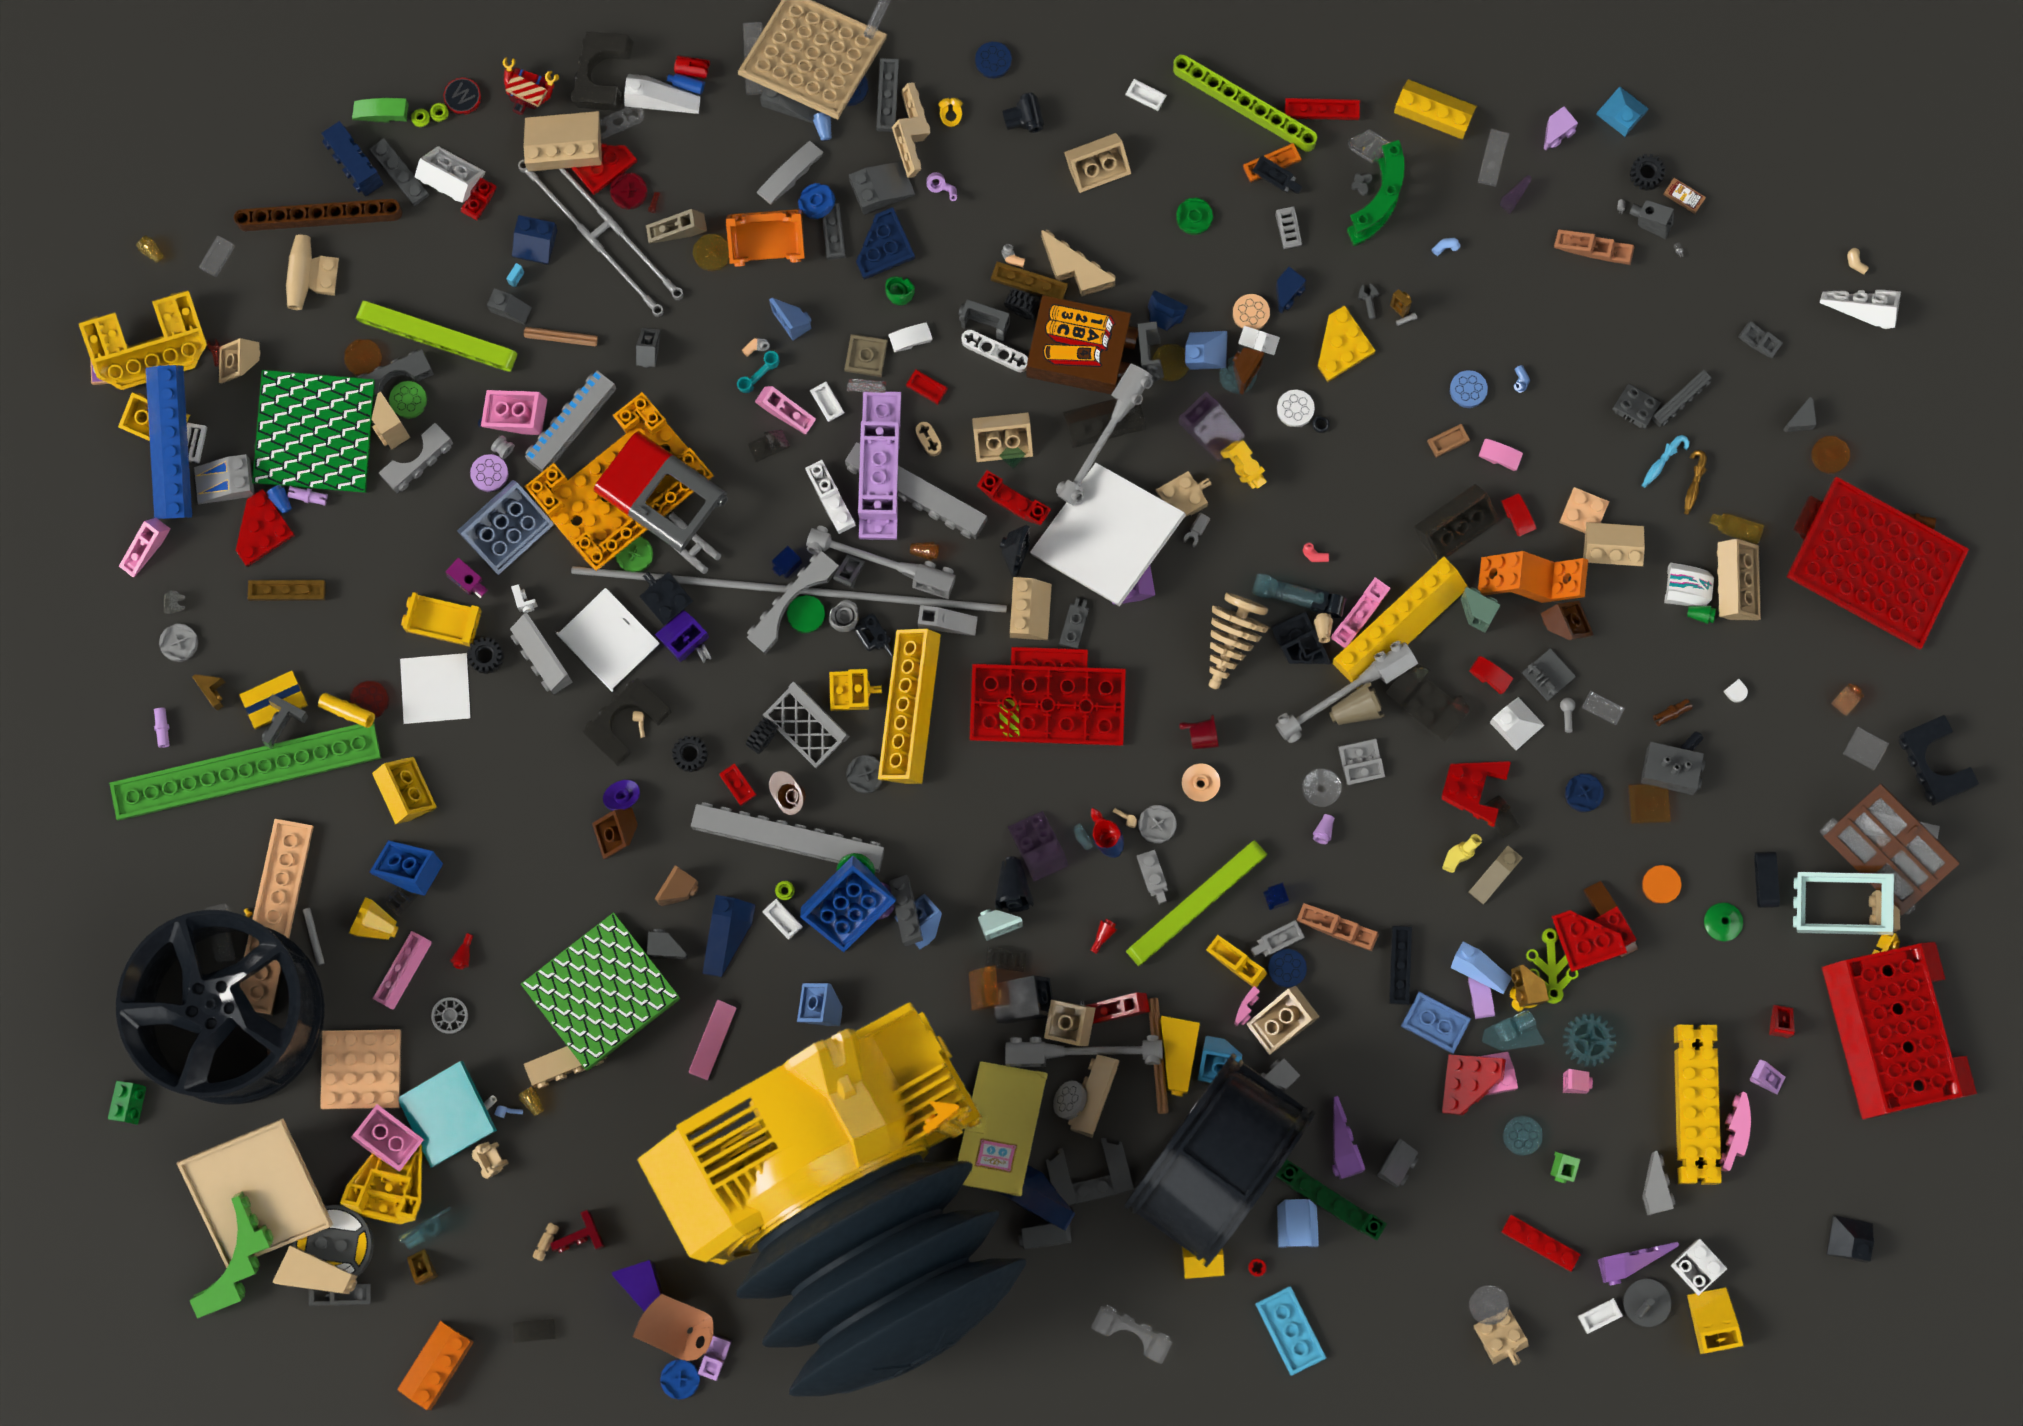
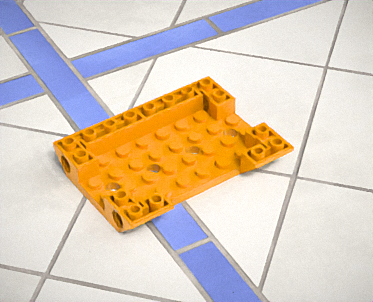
(603, 526)

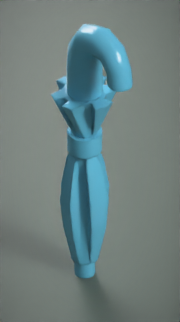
(1670, 449)

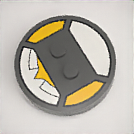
(345, 1243)

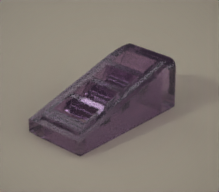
(1511, 199)

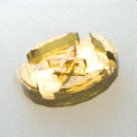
(711, 252)
(1172, 361)

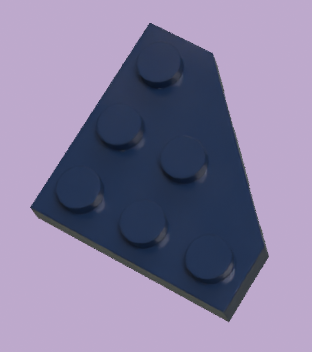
(884, 245)

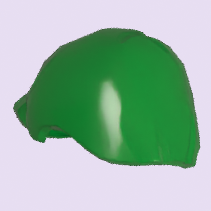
(899, 290)

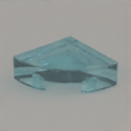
(1082, 836)

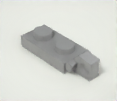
(1153, 875)
(1278, 939)

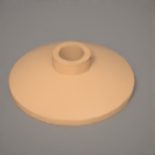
(1203, 773)

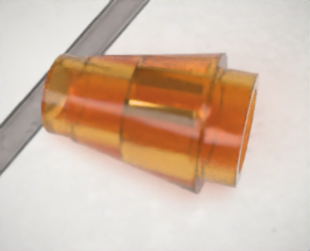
(925, 550)

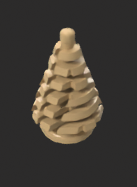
(1235, 631)

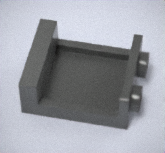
(985, 315)
(1149, 336)

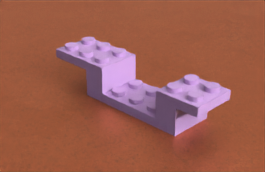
(879, 466)

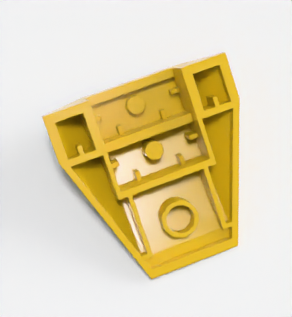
(384, 1192)

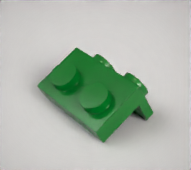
(127, 1102)

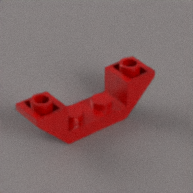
(1011, 500)

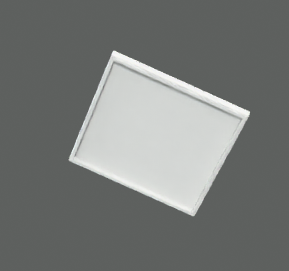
(1108, 534)

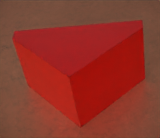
(1782, 1022)

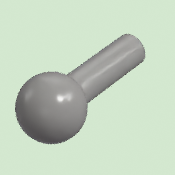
(1567, 706)

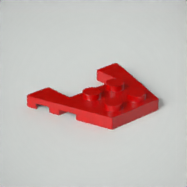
(1466, 784)

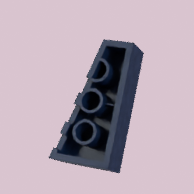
(352, 158)

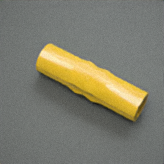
(346, 710)

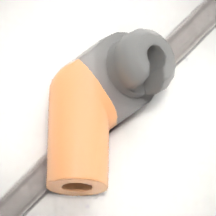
(1010, 256)
(756, 345)

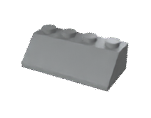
(540, 654)

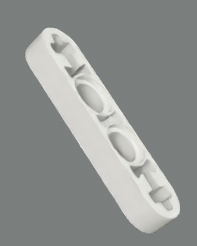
(996, 349)

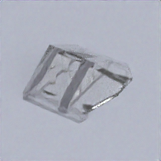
(1368, 145)

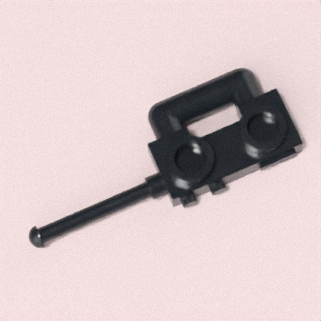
(881, 639)

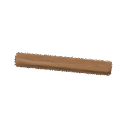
(560, 336)

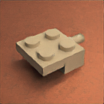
(1184, 494)
(1502, 1339)

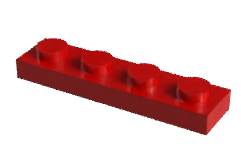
(1322, 109)
(1540, 1243)

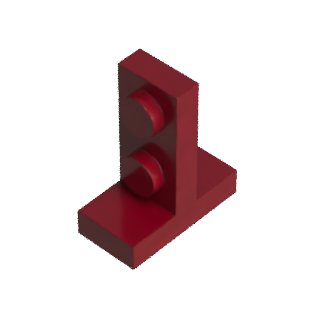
(580, 1236)

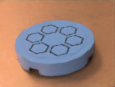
(1468, 389)

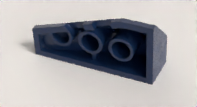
(728, 927)
(1042, 1199)

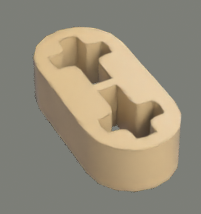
(925, 441)

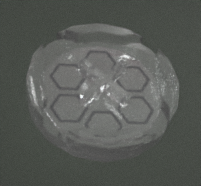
(1489, 1305)

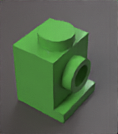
(1570, 1167)

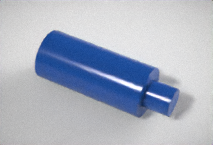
(686, 83)

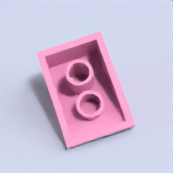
(514, 411)
(387, 1138)

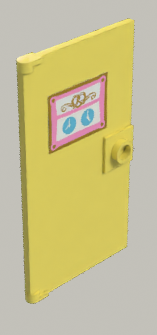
(1003, 1140)

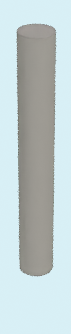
(313, 936)

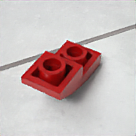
(479, 199)
(1519, 514)
(1491, 673)

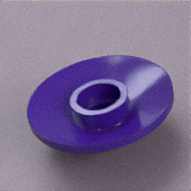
(621, 795)

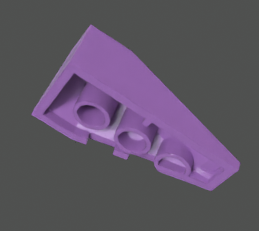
(1623, 1265)

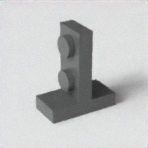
(280, 719)

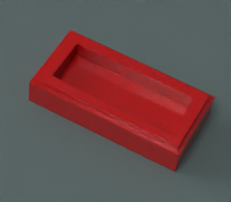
(926, 387)

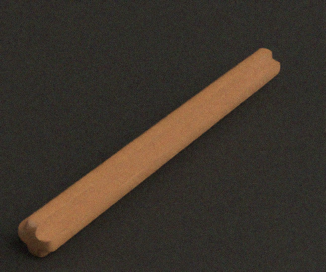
(1159, 1070)

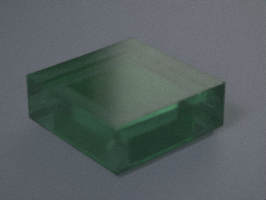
(1012, 456)

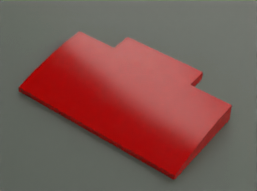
(1055, 695)

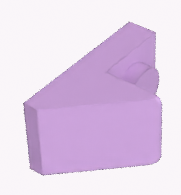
(1767, 1077)

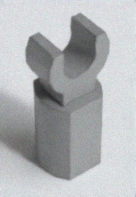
(1197, 528)

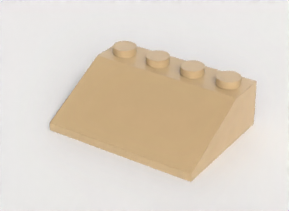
(562, 141)

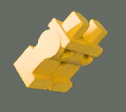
(1244, 464)

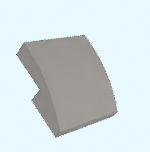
(1361, 761)

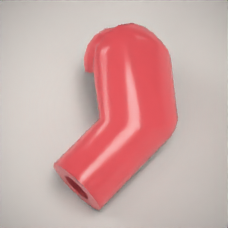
(1313, 555)

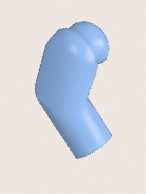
(1452, 243)

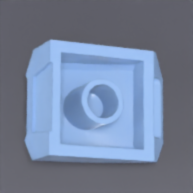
(1297, 1223)

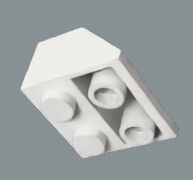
(1698, 1266)

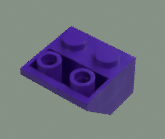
(682, 635)

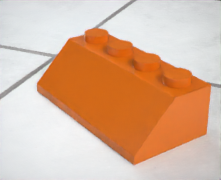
(435, 1366)

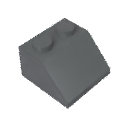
(1397, 1164)

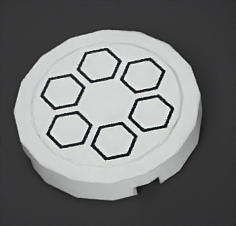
(1295, 408)

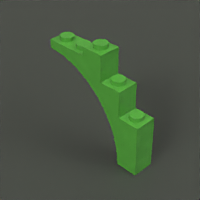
(243, 1264)

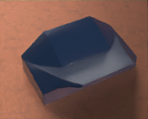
(1165, 310)

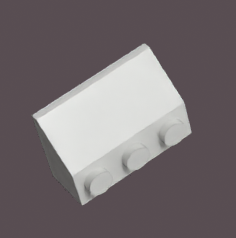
(448, 173)

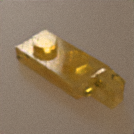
(1738, 527)

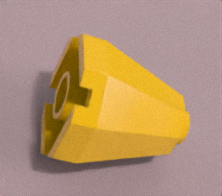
(373, 922)

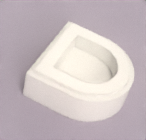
(1737, 691)

